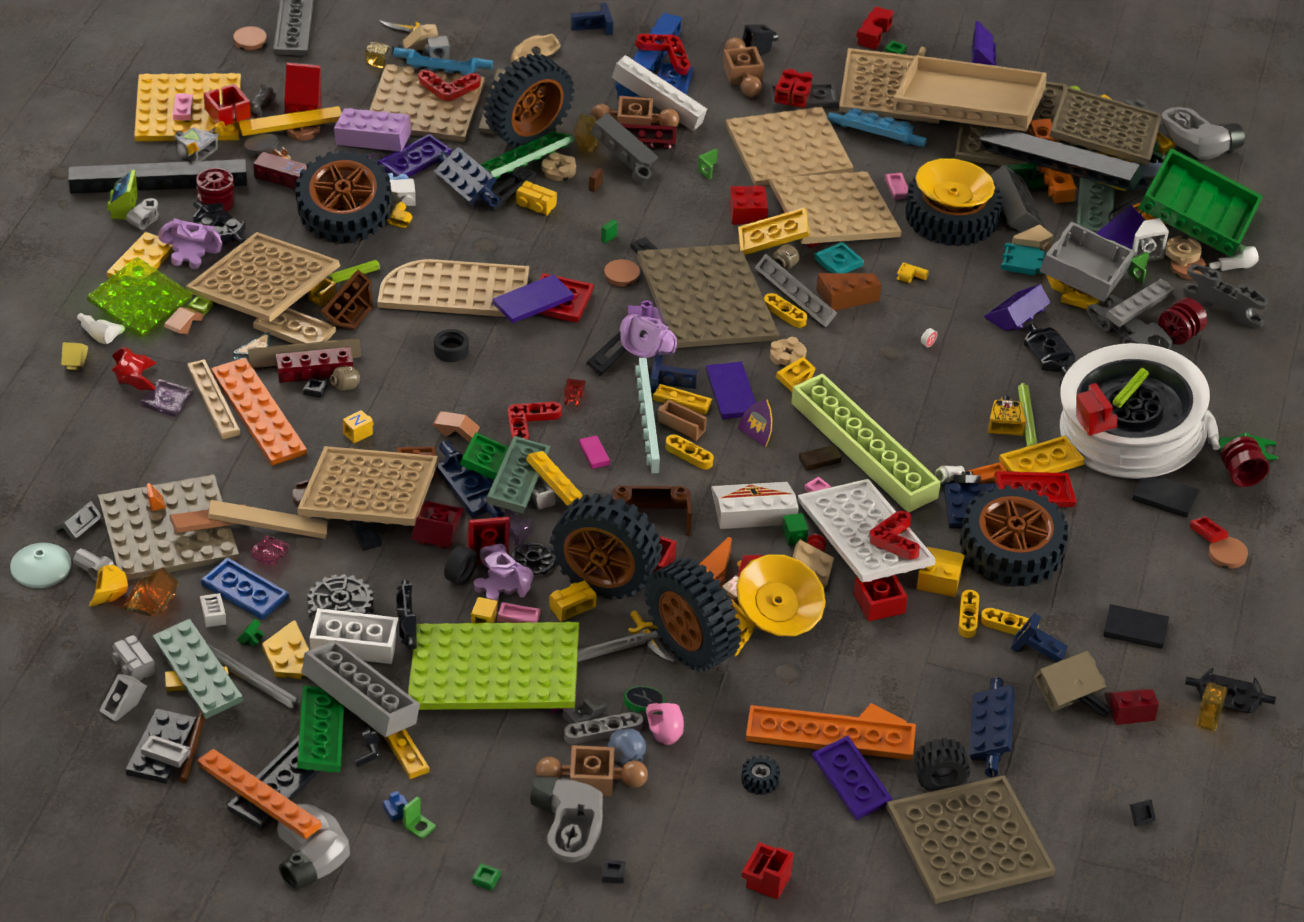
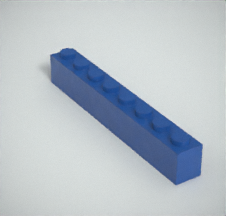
(649, 59)

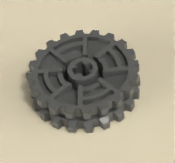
(341, 595)

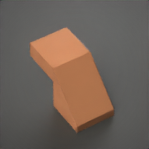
(182, 320)
(451, 422)

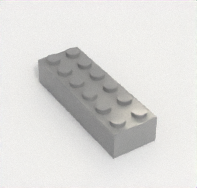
(360, 688)

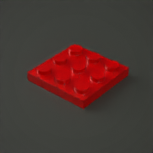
(572, 309)

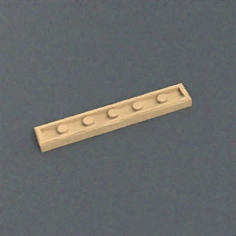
(213, 399)
(267, 519)

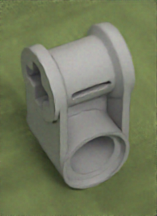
(143, 214)

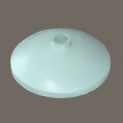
(40, 565)

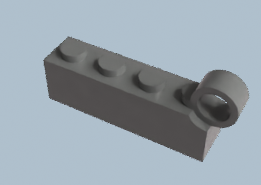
(625, 147)

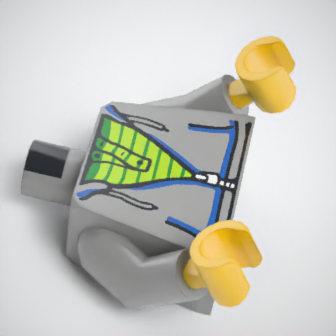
(197, 143)

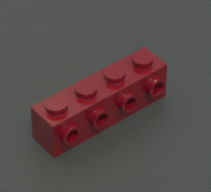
(653, 135)
(311, 364)

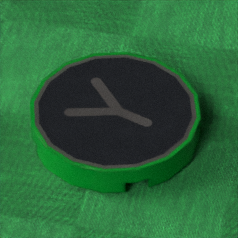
(640, 697)

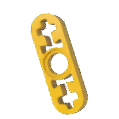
(794, 316)
(700, 458)
(965, 607)
(994, 622)

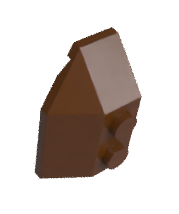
(350, 302)

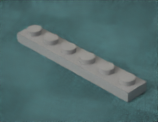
(796, 290)
(1140, 302)

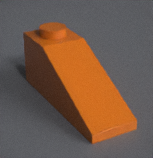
(718, 560)

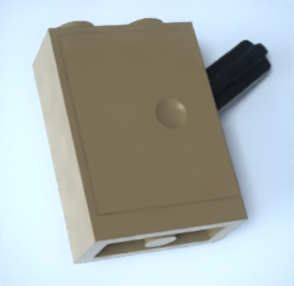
(1072, 682)

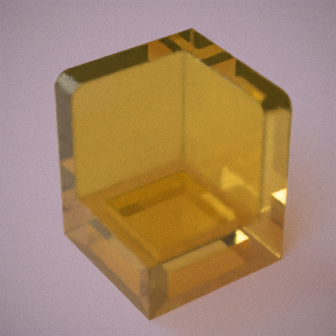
(376, 54)

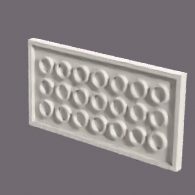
(848, 516)

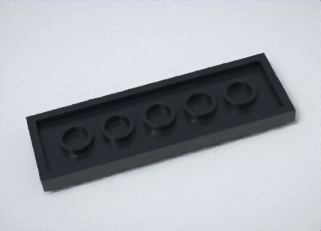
(281, 776)

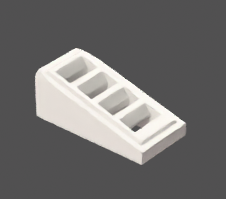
(543, 495)
(213, 610)

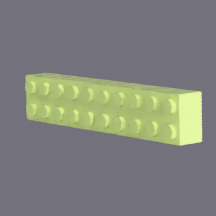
(866, 443)

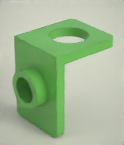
(707, 161)
(1139, 263)
(413, 816)

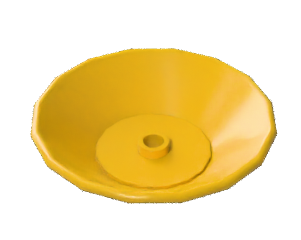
(955, 183)
(788, 582)

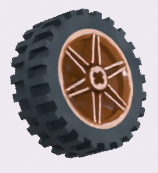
(343, 182)
(1015, 521)
(606, 545)

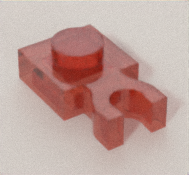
(574, 390)

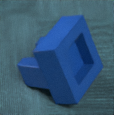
(395, 805)

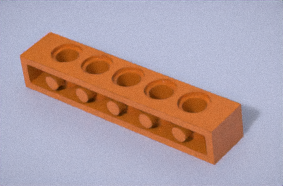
(1059, 184)

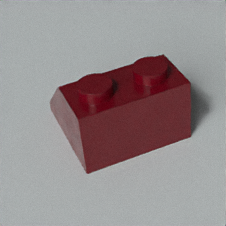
(1132, 705)

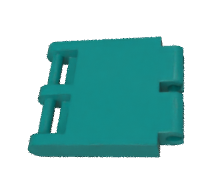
(1022, 259)

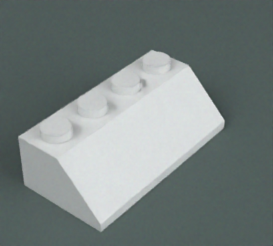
(365, 635)

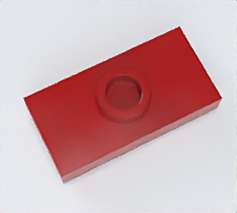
(1208, 529)

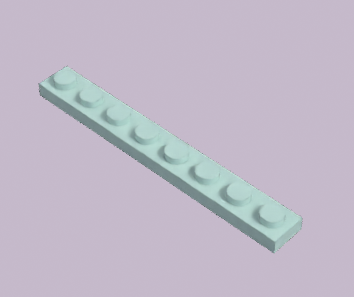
(648, 420)

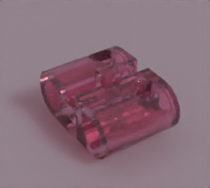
(269, 550)

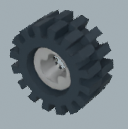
(758, 782)

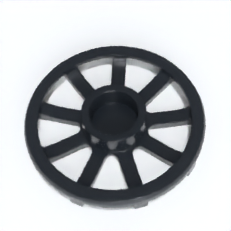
(534, 558)

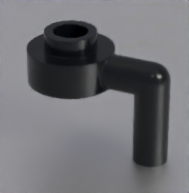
(371, 739)

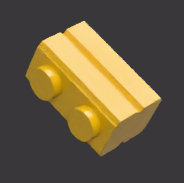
(536, 198)
(572, 600)

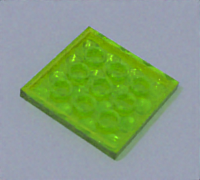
(139, 297)

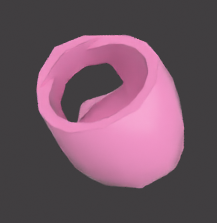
(665, 727)

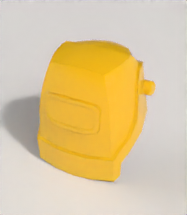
(109, 585)

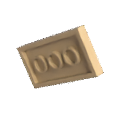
(296, 327)

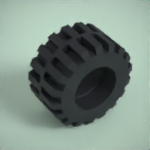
(941, 764)

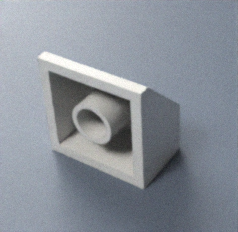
(1151, 238)

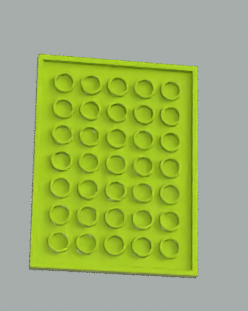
(495, 665)

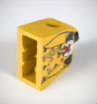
(1007, 417)

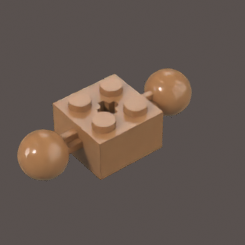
(743, 66)
(637, 111)
(594, 767)

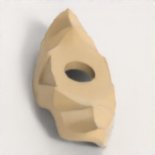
(546, 44)

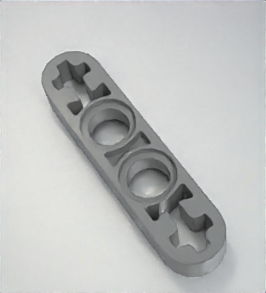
(602, 725)

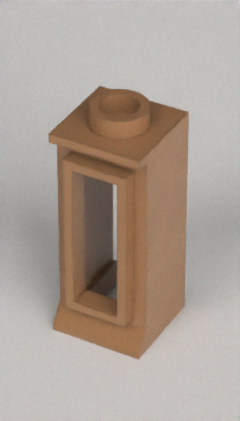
(682, 419)

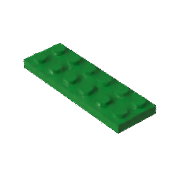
(528, 152)
(320, 731)

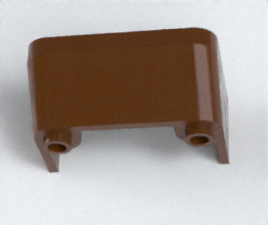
(657, 497)

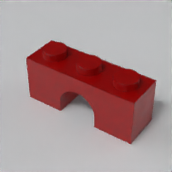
(871, 31)

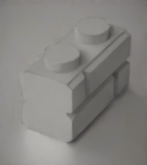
(133, 658)

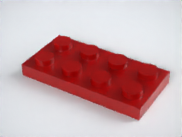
(1053, 485)

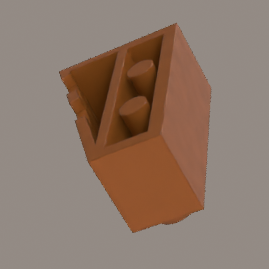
(848, 289)

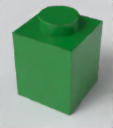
(795, 528)

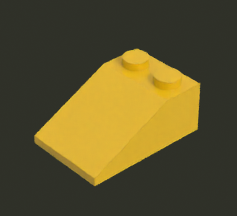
(944, 575)

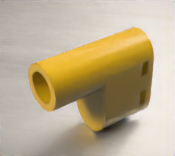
(399, 216)
(910, 271)

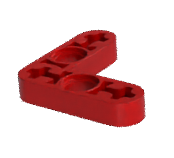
(647, 42)
(449, 91)
(552, 412)
(888, 533)

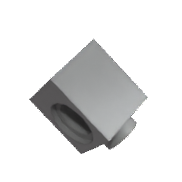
(441, 44)

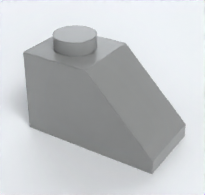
(122, 696)

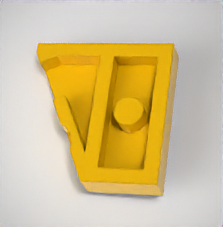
(796, 373)

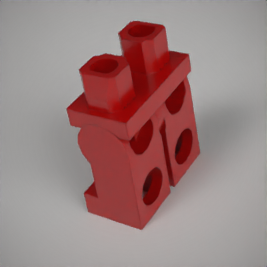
(794, 84)

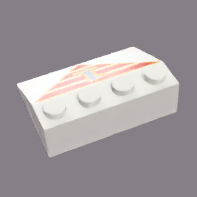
(753, 504)

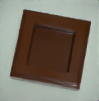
(595, 179)

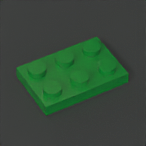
(484, 456)

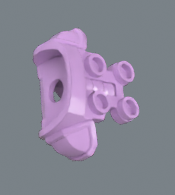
(189, 245)
(657, 341)
(504, 574)

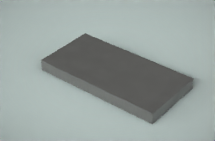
(821, 95)

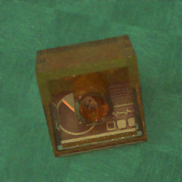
(152, 593)

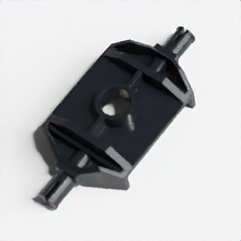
(223, 222)
(1057, 355)
(406, 621)
(1246, 694)

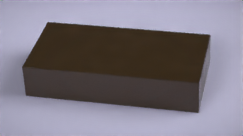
(820, 457)

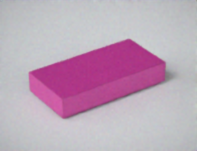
(594, 452)

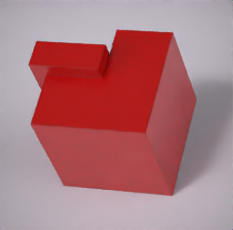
(1095, 411)
(768, 870)

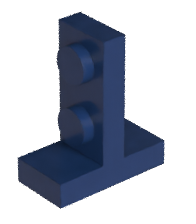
(593, 20)
(671, 375)
(1038, 640)

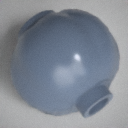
(627, 745)

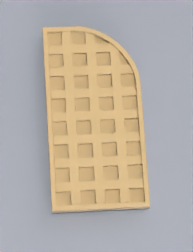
(450, 286)

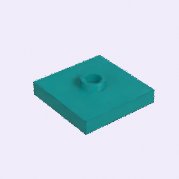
(839, 259)

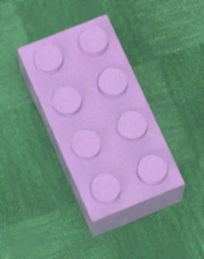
(372, 129)

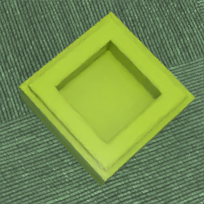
(201, 304)

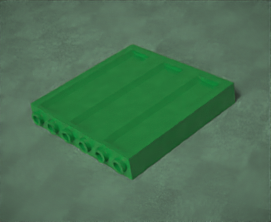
(1201, 202)

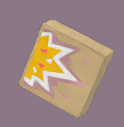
(730, 587)

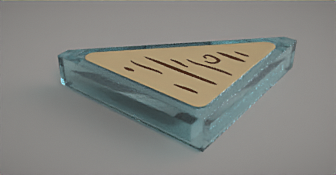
(261, 341)

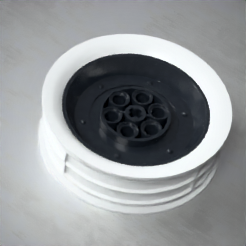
(1158, 424)

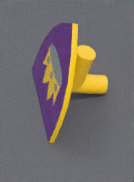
(757, 422)

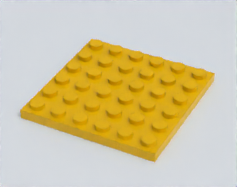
(157, 99)

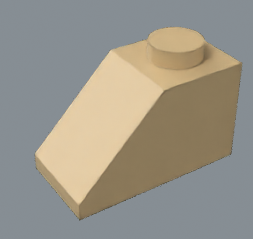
(418, 37)
(1035, 237)

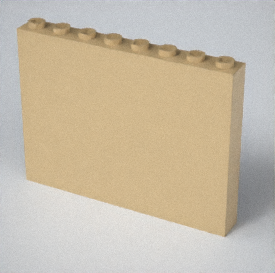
(970, 93)

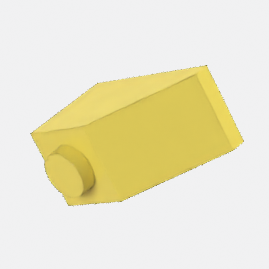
(73, 355)

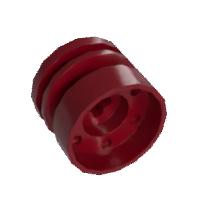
(216, 186)
(1183, 320)
(1245, 461)

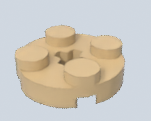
(566, 166)
(1183, 250)
(780, 351)

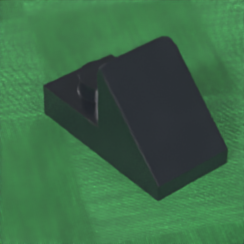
(366, 534)

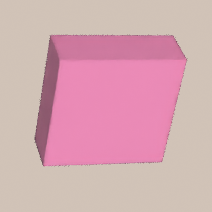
(816, 484)

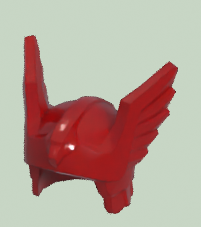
(130, 367)

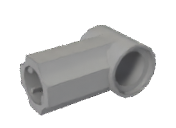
(90, 562)

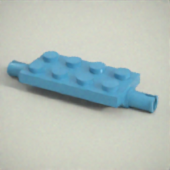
(436, 63)
(882, 126)

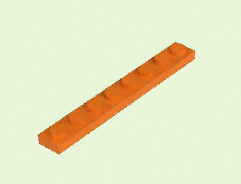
(259, 794)

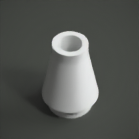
(946, 473)

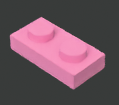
(182, 106)

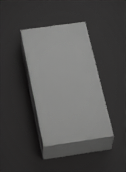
(165, 751)

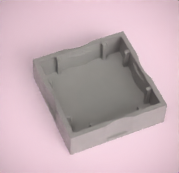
(1087, 261)

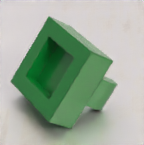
(250, 633)

